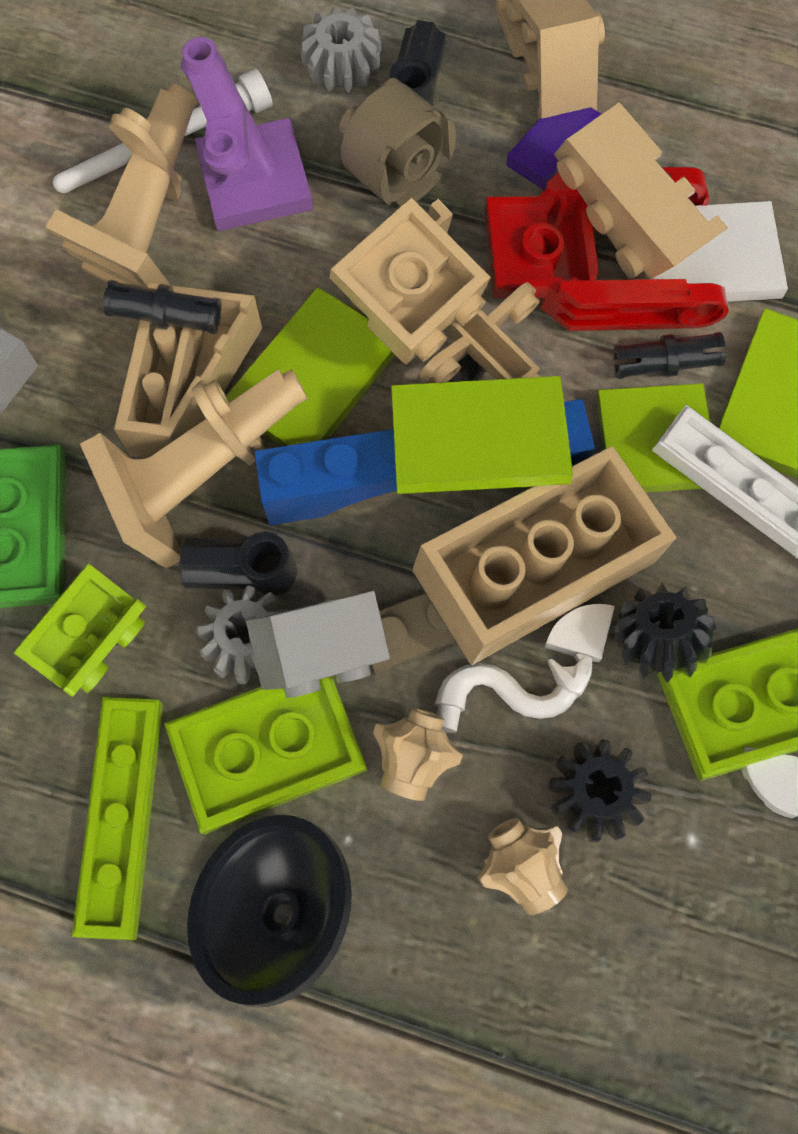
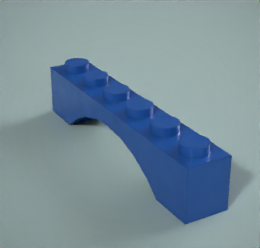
(337, 472)

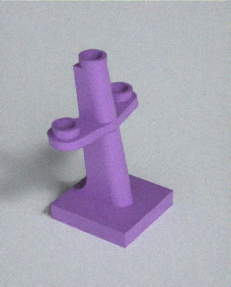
(247, 167)

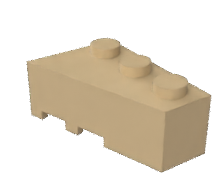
(559, 49)
(633, 196)
(167, 364)

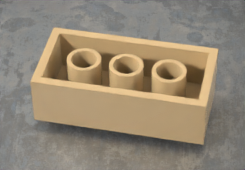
(541, 554)

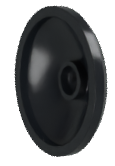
(243, 908)

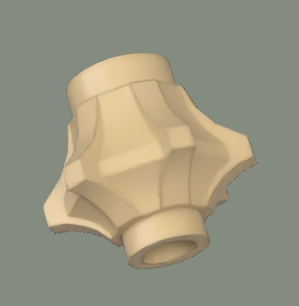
(414, 753)
(525, 865)

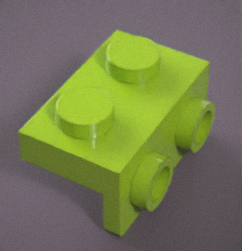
(81, 631)

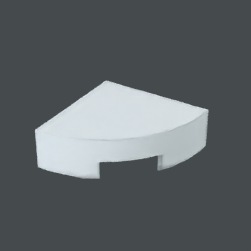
(582, 631)
(775, 783)

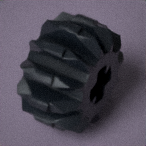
(665, 632)
(594, 810)

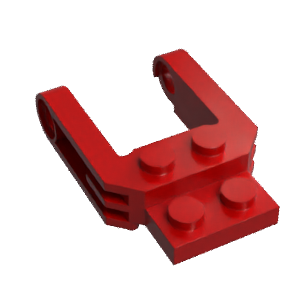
(554, 250)

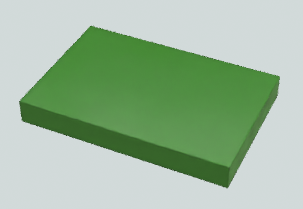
(32, 525)

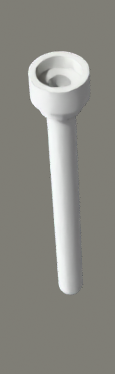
(252, 90)

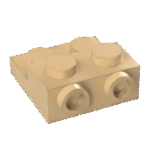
(411, 282)

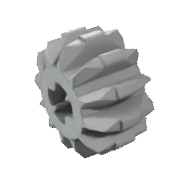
(341, 49)
(223, 637)

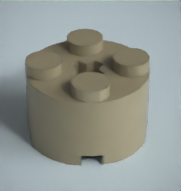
(396, 143)

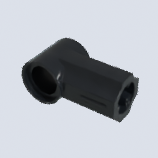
(420, 58)
(234, 561)

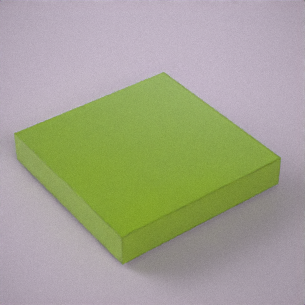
(637, 419)

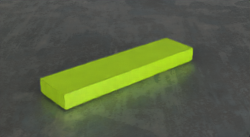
(118, 820)

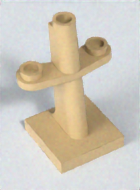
(120, 240)
(482, 334)
(148, 488)

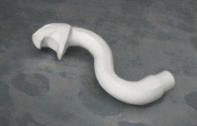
(455, 687)

